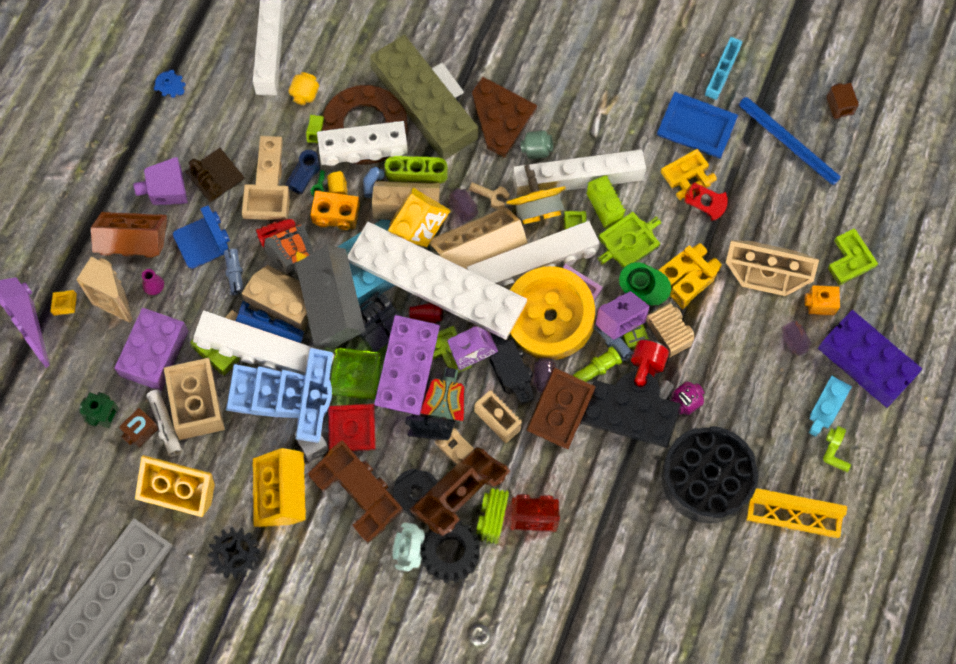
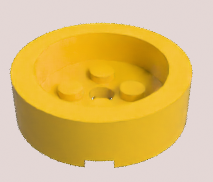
(558, 291)

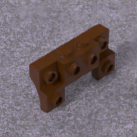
(361, 485)
(440, 503)

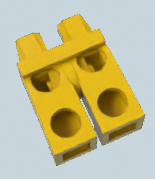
(690, 274)

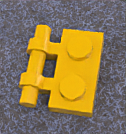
(686, 168)

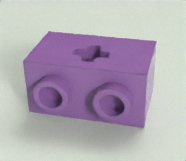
(622, 315)

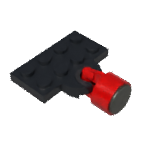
(635, 404)

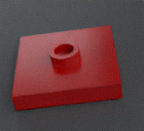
(353, 425)

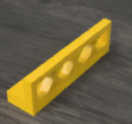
(797, 504)

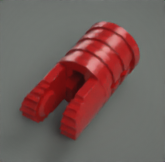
(273, 229)

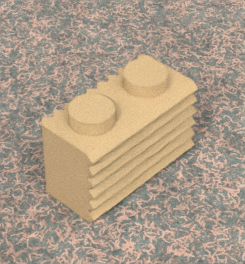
(670, 329)
(497, 416)

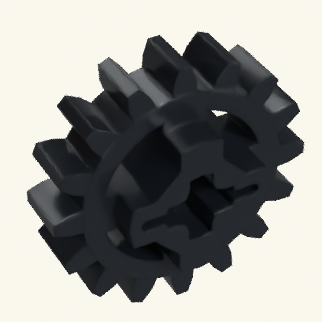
(243, 556)

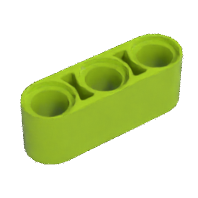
(408, 163)

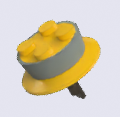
(537, 203)

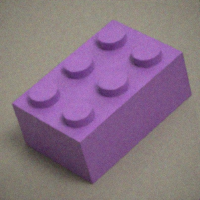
(151, 348)

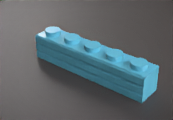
(723, 68)

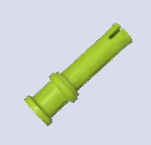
(599, 365)

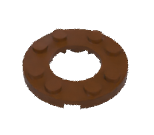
(358, 96)

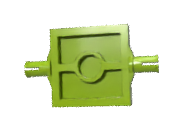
(629, 240)

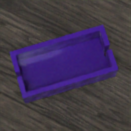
(869, 358)

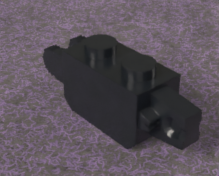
(511, 370)

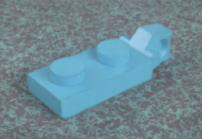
(828, 404)

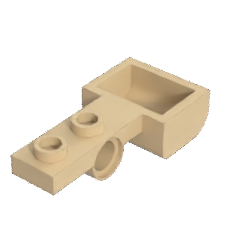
(267, 198)

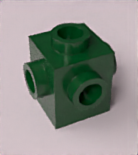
(98, 410)

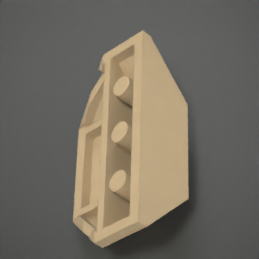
(770, 267)

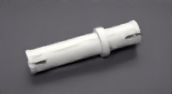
(164, 423)

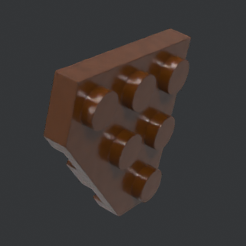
(501, 115)

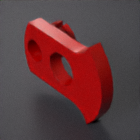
(718, 201)

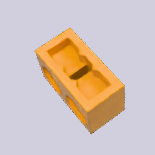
(336, 204)

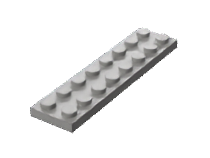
(102, 597)

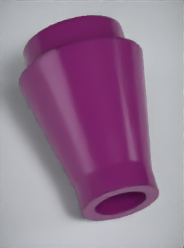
(152, 282)

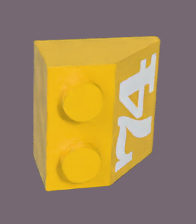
(418, 218)

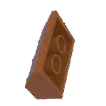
(128, 234)

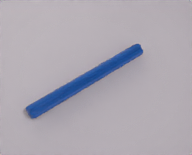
(789, 141)

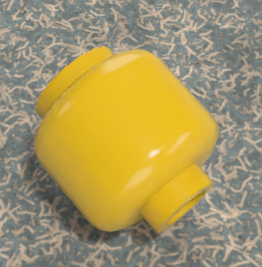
(304, 88)

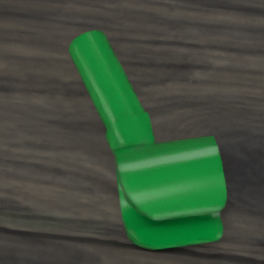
(319, 186)

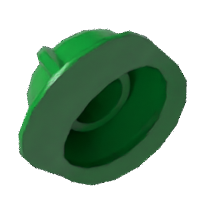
(645, 282)

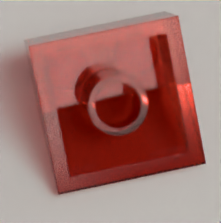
(534, 513)

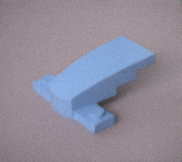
(285, 393)

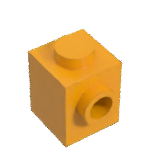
(823, 300)

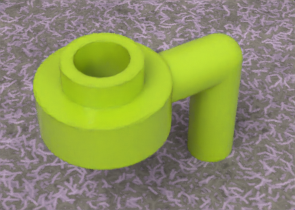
(835, 438)

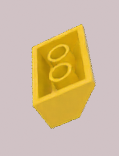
(174, 486)
(278, 488)

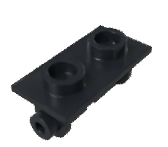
(430, 427)

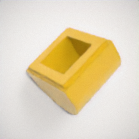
(337, 183)

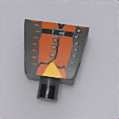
(288, 248)

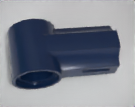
(303, 173)

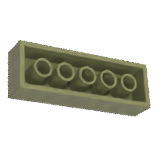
(424, 97)

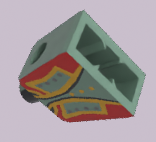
(445, 398)

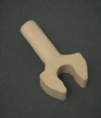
(492, 195)

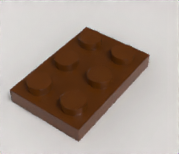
(560, 408)

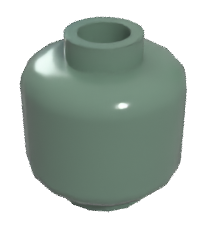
(537, 144)

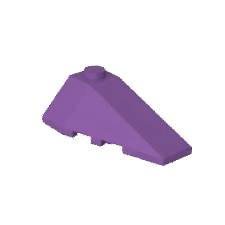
(21, 308)

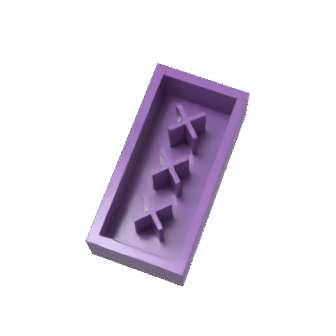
(407, 365)

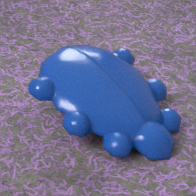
(169, 84)

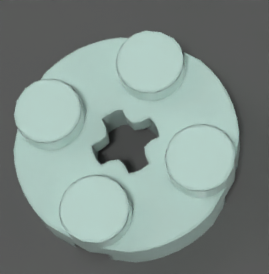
(407, 547)

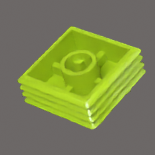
(494, 507)

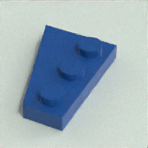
(262, 321)

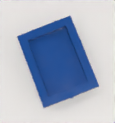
(697, 125)

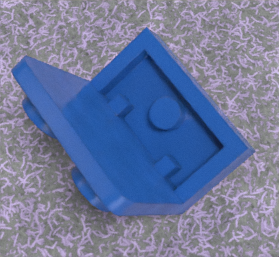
(202, 239)

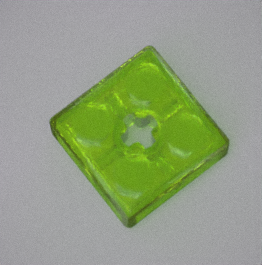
(345, 364)

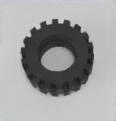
(451, 571)

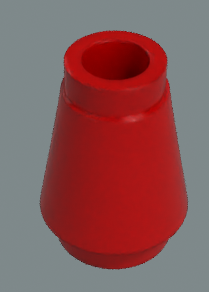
(426, 313)

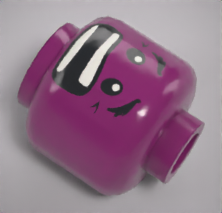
(689, 396)

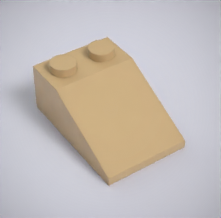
(193, 399)

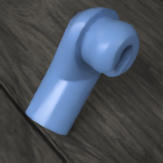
(369, 180)

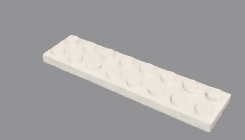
(437, 280)

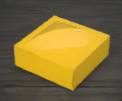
(63, 302)

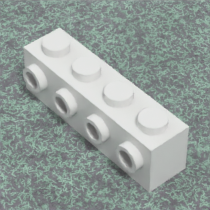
(362, 143)

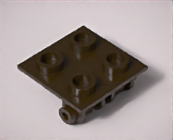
(214, 174)

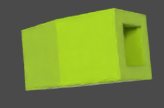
(314, 126)

